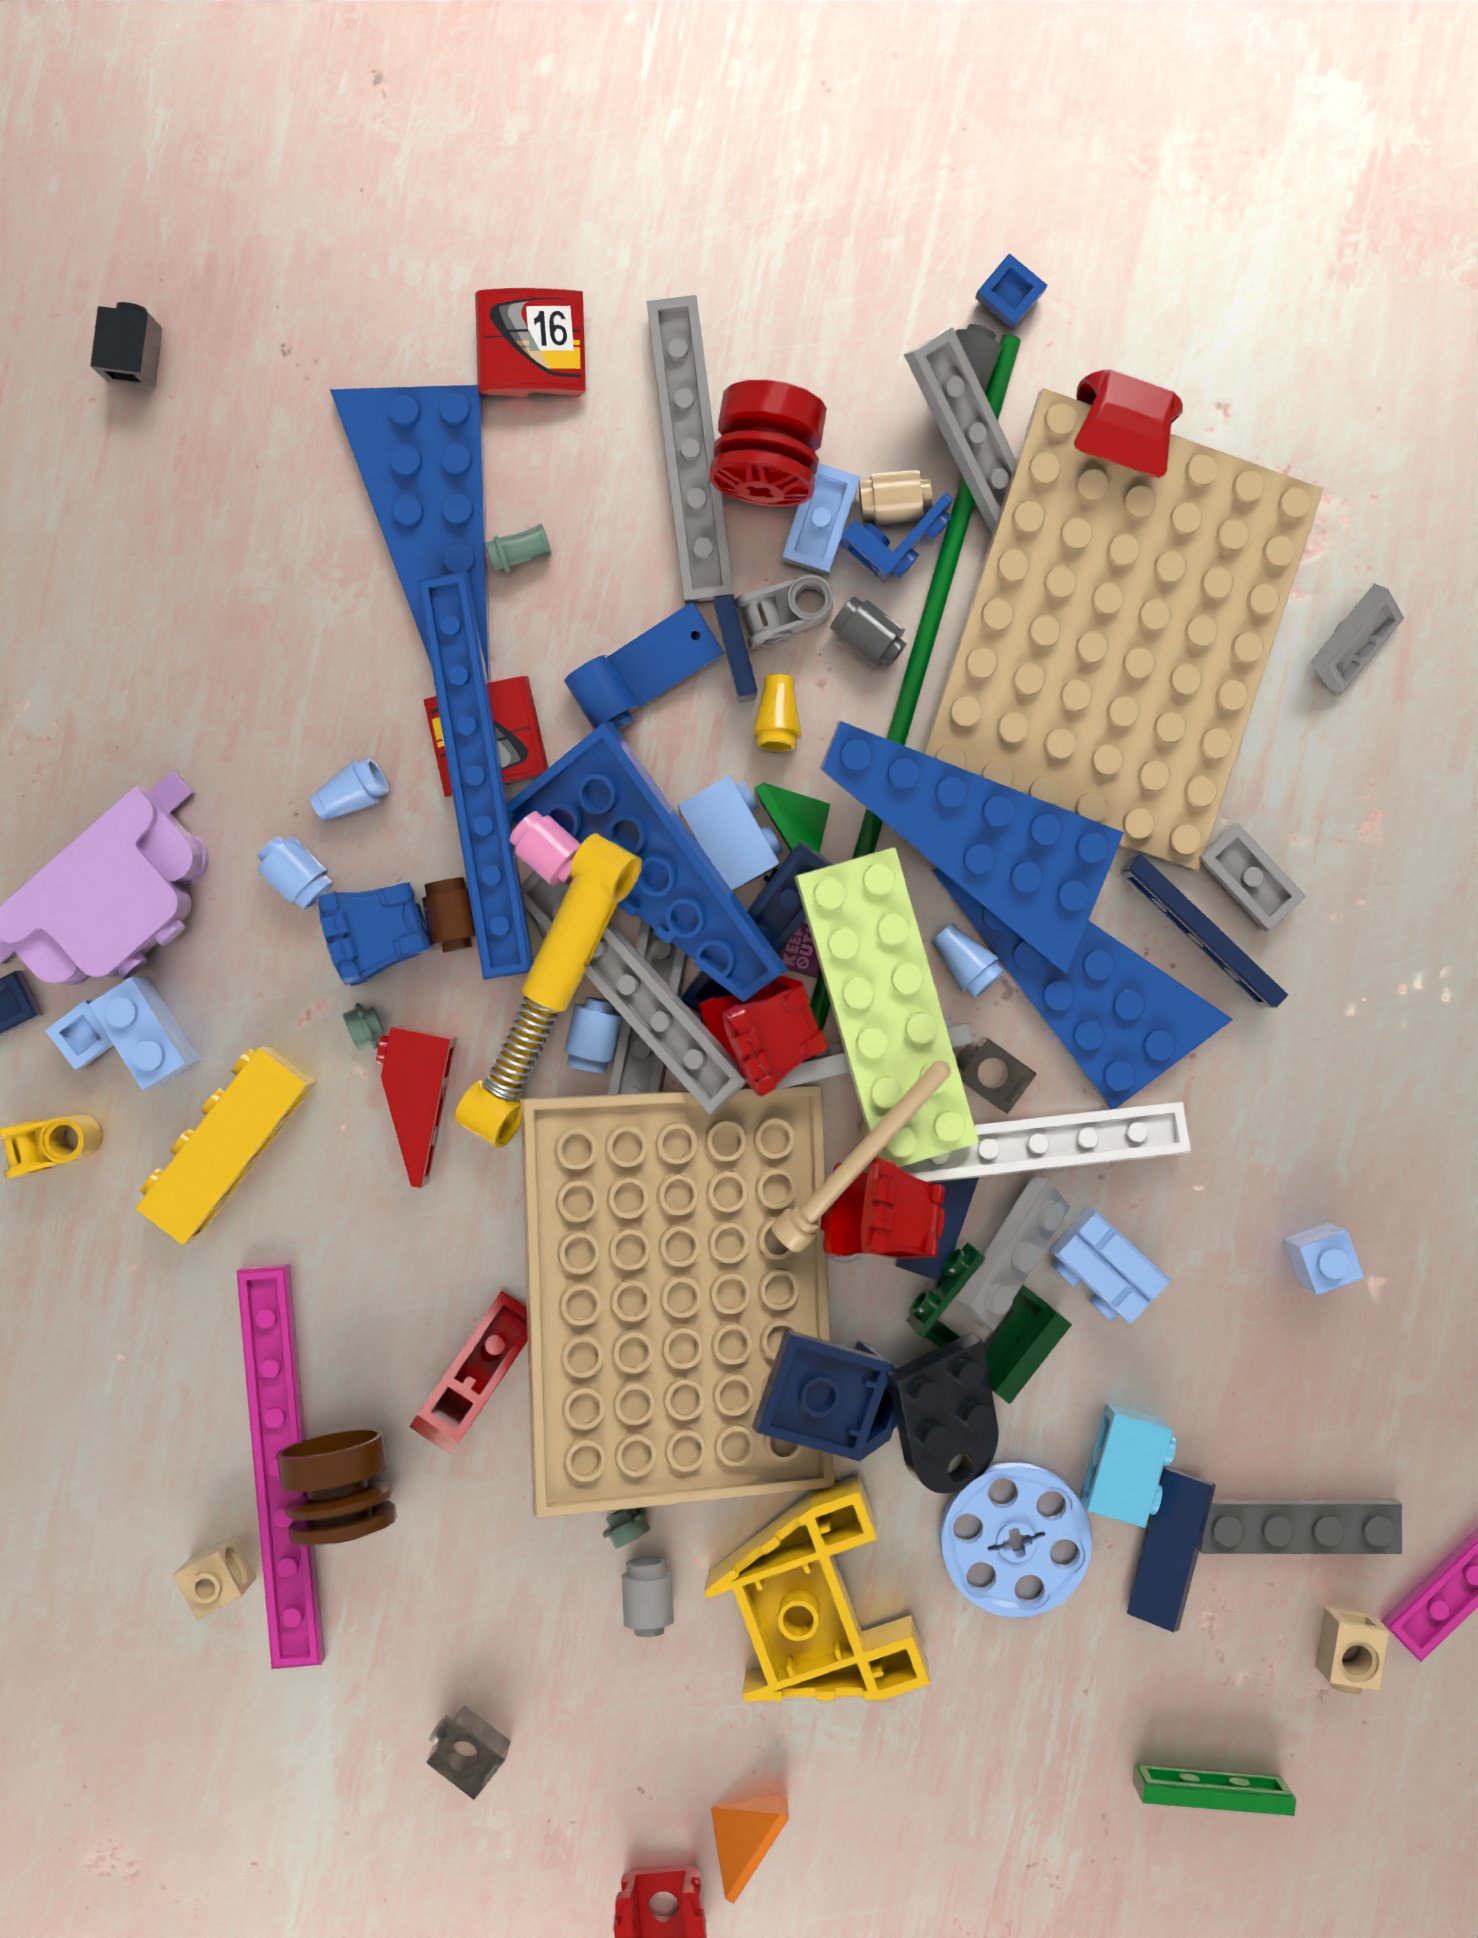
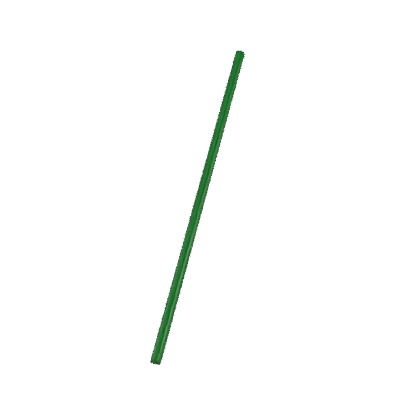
(927, 630)

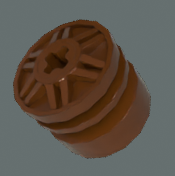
(338, 1496)

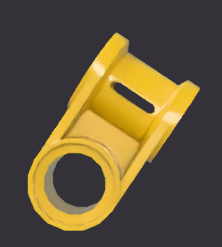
(41, 1144)

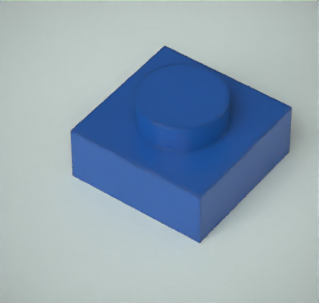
(1011, 291)

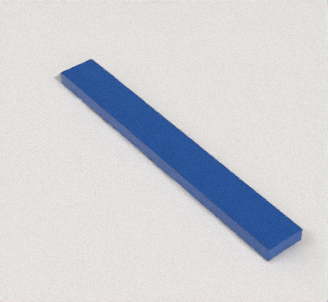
(476, 775)

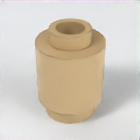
(895, 497)

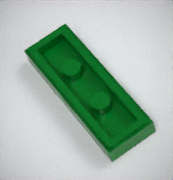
(1213, 1790)

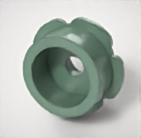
(363, 1026)
(626, 1526)

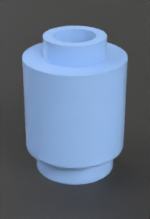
(293, 871)
(593, 1035)

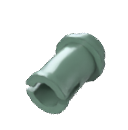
(517, 548)

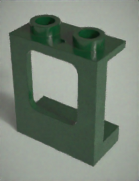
(1017, 1343)

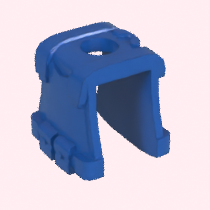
(372, 930)

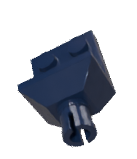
(828, 1397)

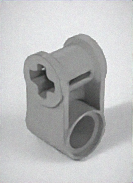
(781, 610)

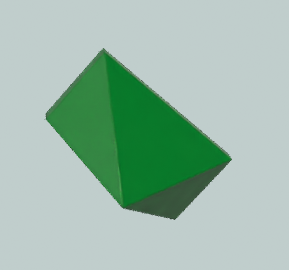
(794, 815)

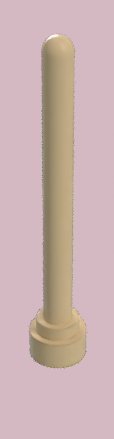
(797, 1226)

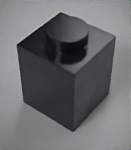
(126, 344)

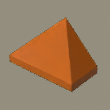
(744, 1836)

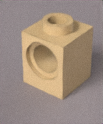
(215, 1577)
(1346, 1629)

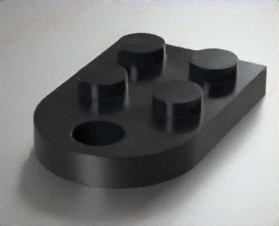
(946, 1411)

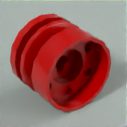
(768, 443)

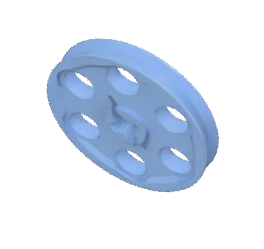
(1033, 1558)

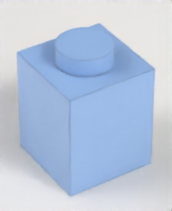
(1323, 1258)

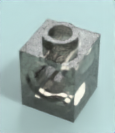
(1014, 1079)
(473, 1771)

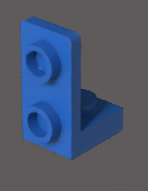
(871, 548)

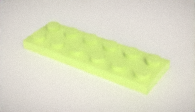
(885, 1000)

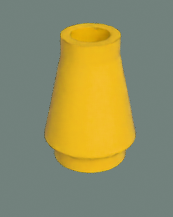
(777, 718)

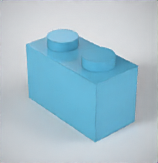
(1127, 1465)

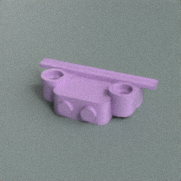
(108, 891)

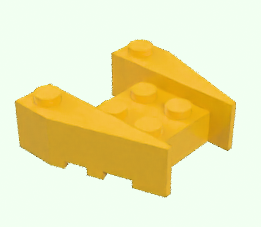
(803, 1612)

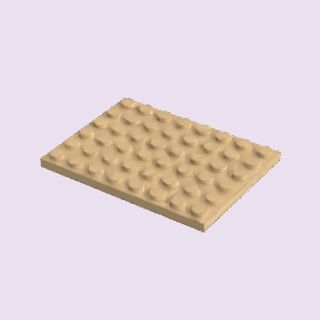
(1122, 631)
(666, 1294)

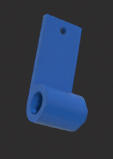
(644, 668)

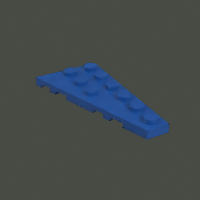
(426, 483)
(1109, 1011)

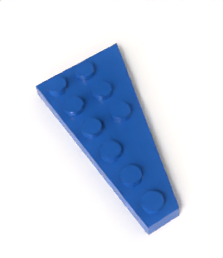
(1005, 848)
(679, 890)

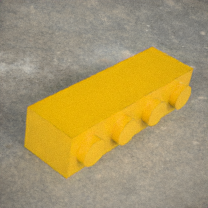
(225, 1144)

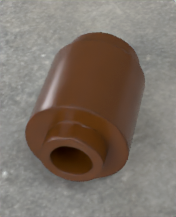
(449, 914)

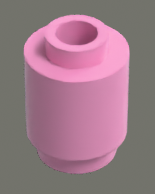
(545, 847)

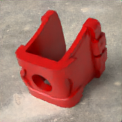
(766, 1032)
(885, 1215)
(637, 1920)

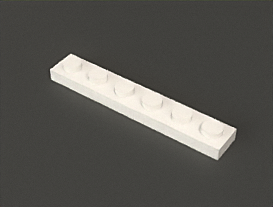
(1062, 1143)

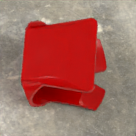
(1127, 421)

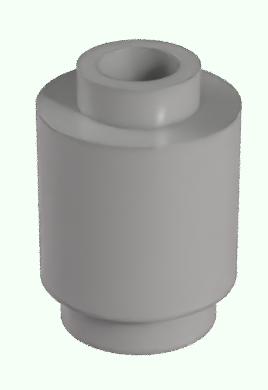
(647, 1596)

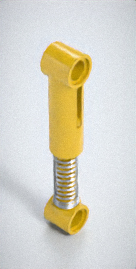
(600, 880)

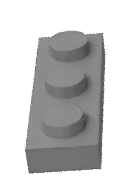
(1013, 1252)

